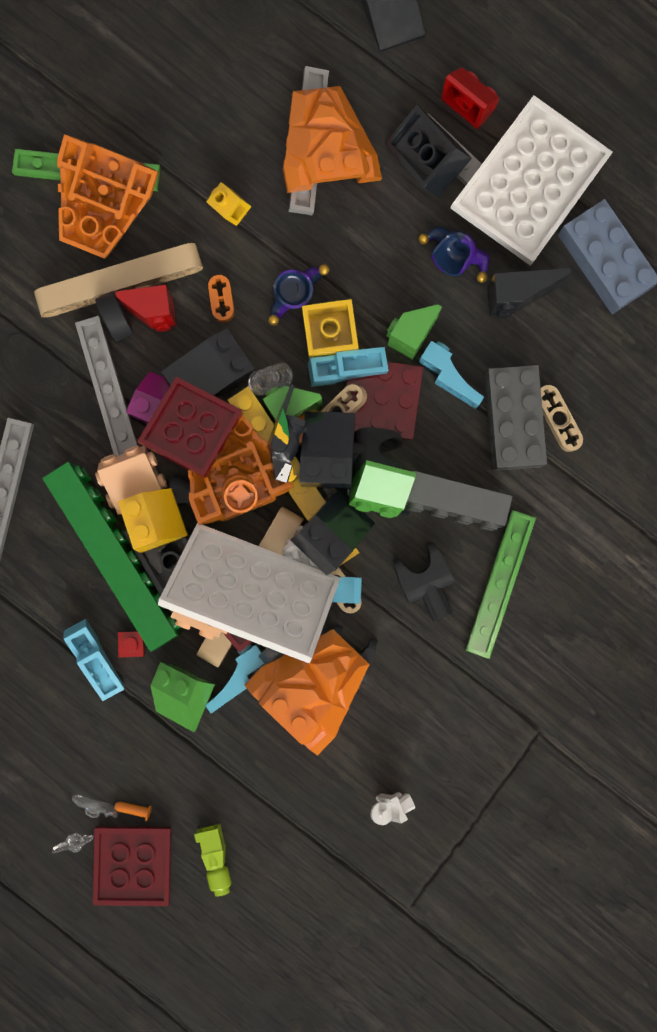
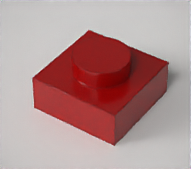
(130, 644)

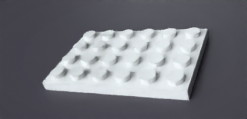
(531, 180)
(250, 592)

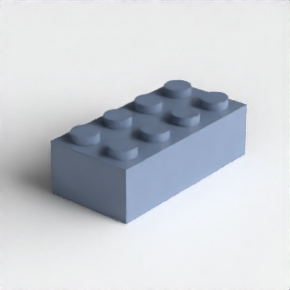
(608, 256)

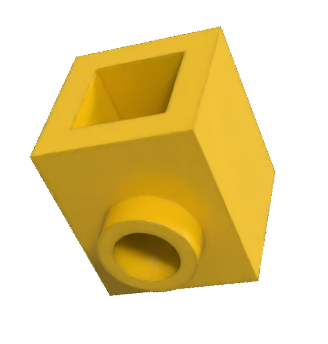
(228, 203)

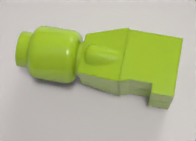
(213, 856)

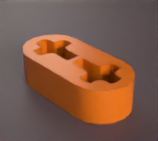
(226, 298)

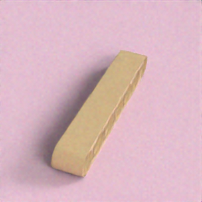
(133, 274)
(275, 539)

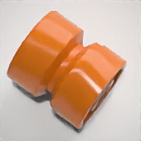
(239, 492)

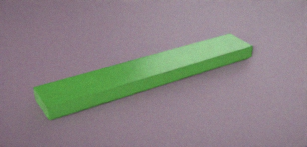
(44, 165)
(500, 584)

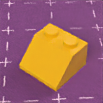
(152, 519)

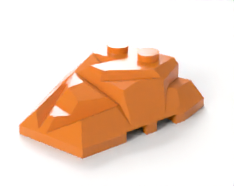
(326, 141)
(99, 194)
(242, 453)
(312, 696)

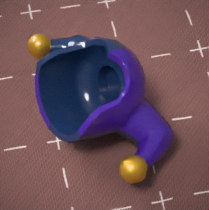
(456, 252)
(293, 290)

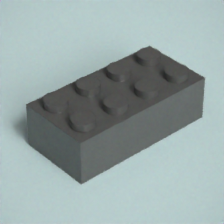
(515, 418)
(459, 500)

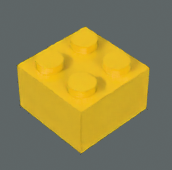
(330, 328)

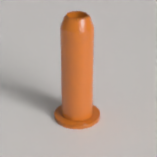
(133, 809)

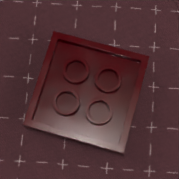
(390, 399)
(190, 427)
(132, 866)

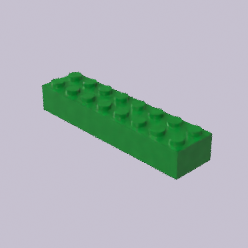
(112, 554)

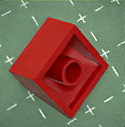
(469, 97)
(151, 306)

